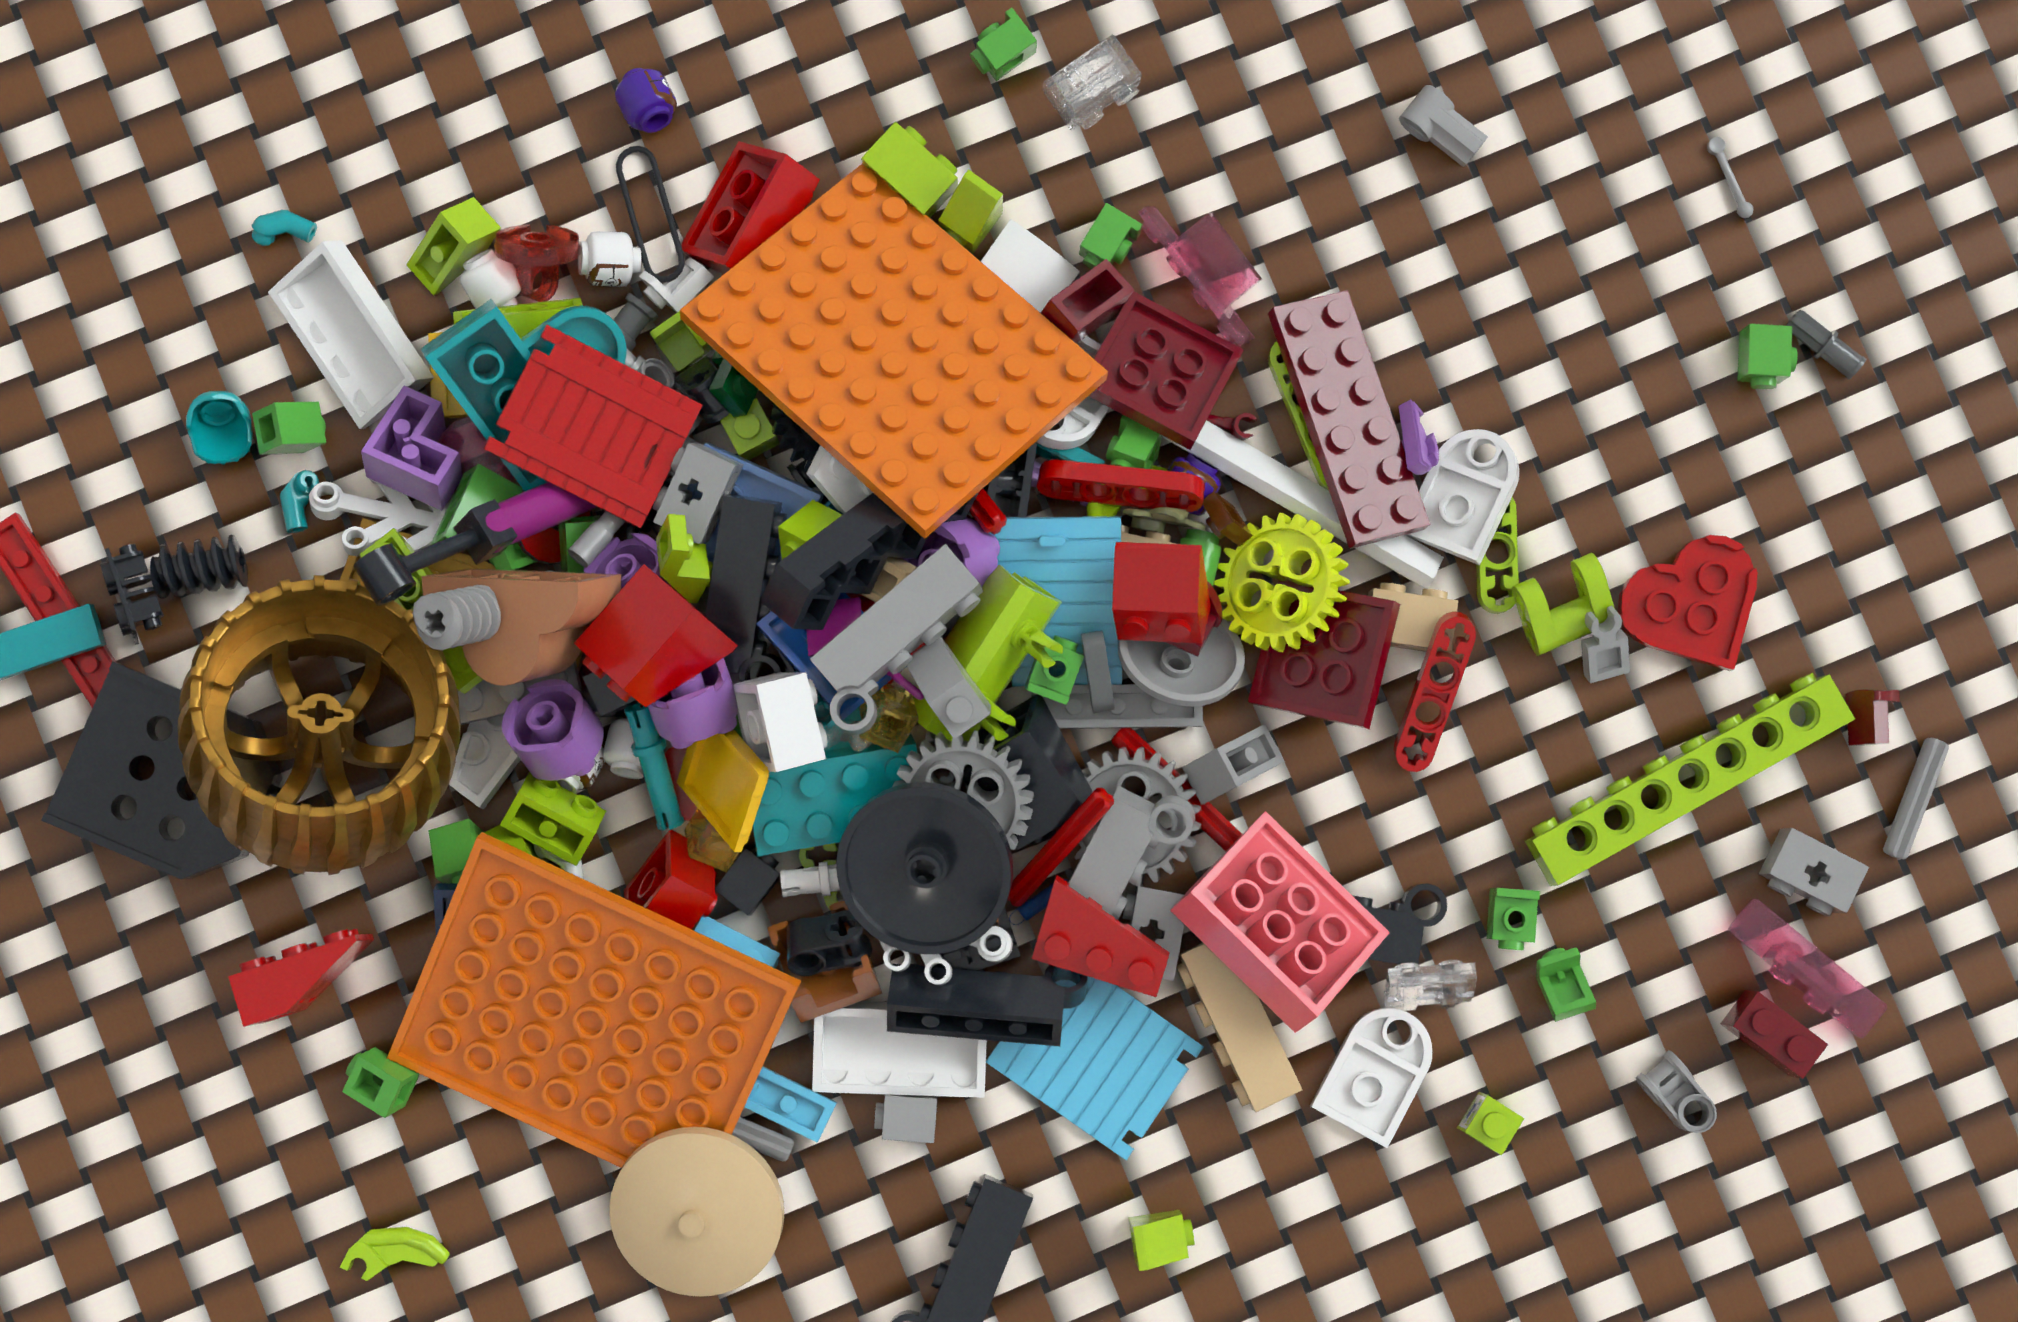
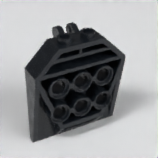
(106, 772)

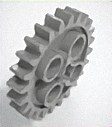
(1157, 780)
(1004, 803)

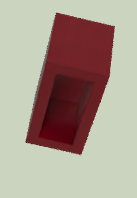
(1088, 301)
(1774, 1034)

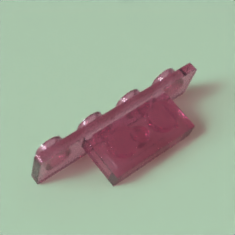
(1211, 265)
(1806, 967)

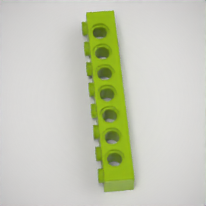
(1824, 713)

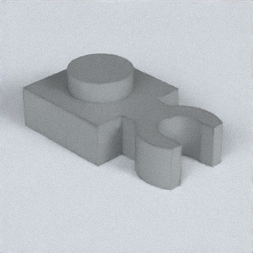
(1608, 650)

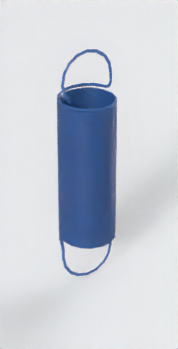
(1034, 904)

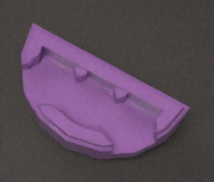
(1420, 449)

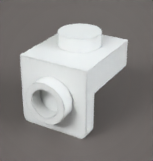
(680, 290)

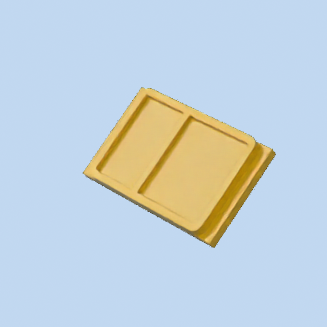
(725, 784)

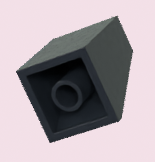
(1052, 768)

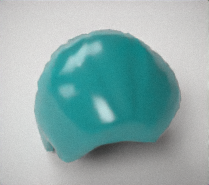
(219, 427)

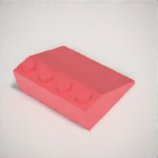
(1280, 922)

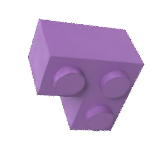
(407, 452)

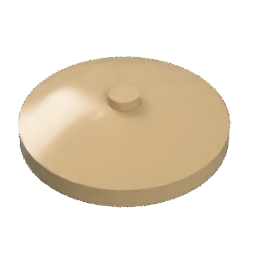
(697, 1211)

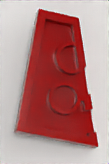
(1093, 943)

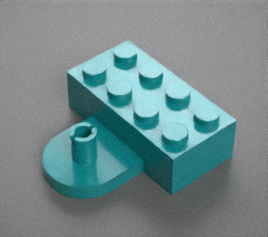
(485, 357)
(819, 799)

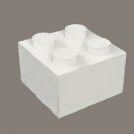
(781, 719)

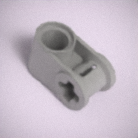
(1677, 1092)

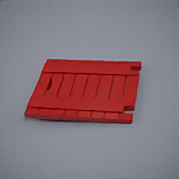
(594, 427)

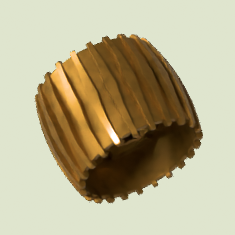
(267, 634)

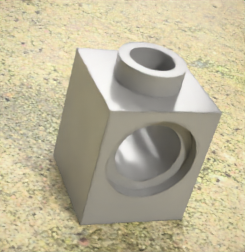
(907, 1118)

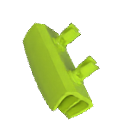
(995, 642)

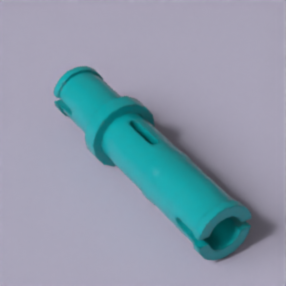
(650, 749)

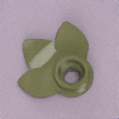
(1157, 518)

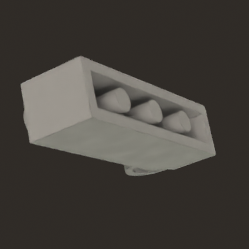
(894, 629)
(1119, 843)

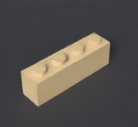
(1242, 1030)

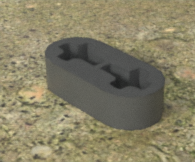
(1097, 671)

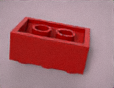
(747, 206)

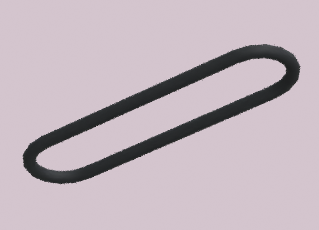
(649, 154)

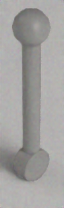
(1716, 147)

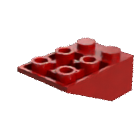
(281, 987)

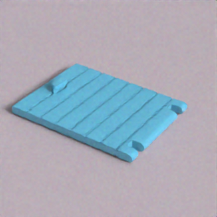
(1076, 566)
(1110, 1067)

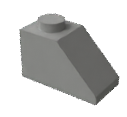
(948, 688)
(1233, 764)

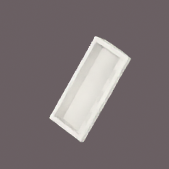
(1029, 265)
(349, 332)
(862, 1058)

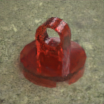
(537, 253)

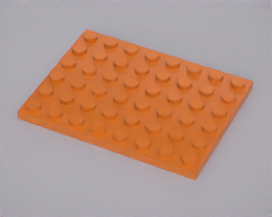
(894, 348)
(586, 1009)

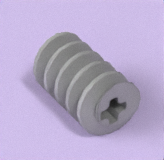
(457, 616)

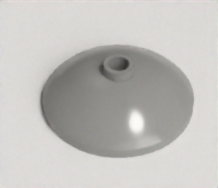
(1181, 676)

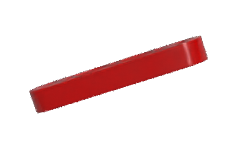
(1079, 483)
(1439, 693)

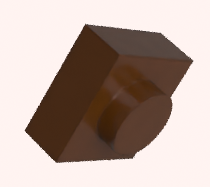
(1225, 519)

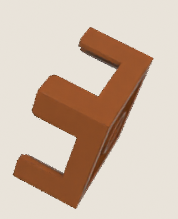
(828, 989)

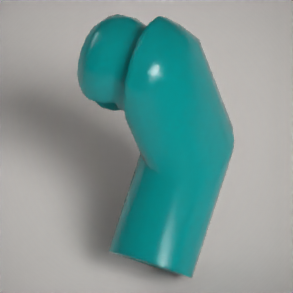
(280, 222)
(295, 498)

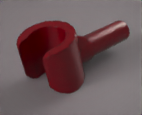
(1232, 424)

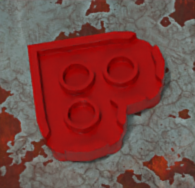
(1695, 604)

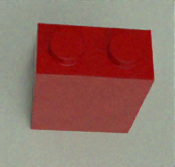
(650, 640)

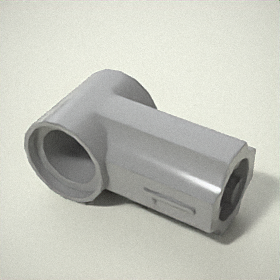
(1434, 119)

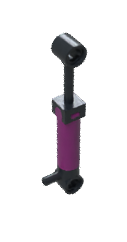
(482, 532)

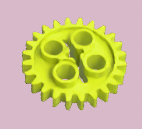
(1269, 619)

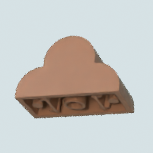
(538, 618)

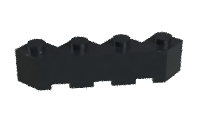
(842, 560)

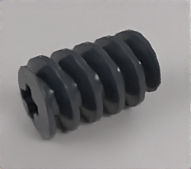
(198, 568)

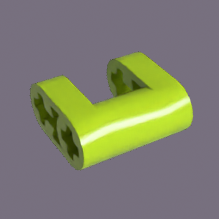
(1561, 625)

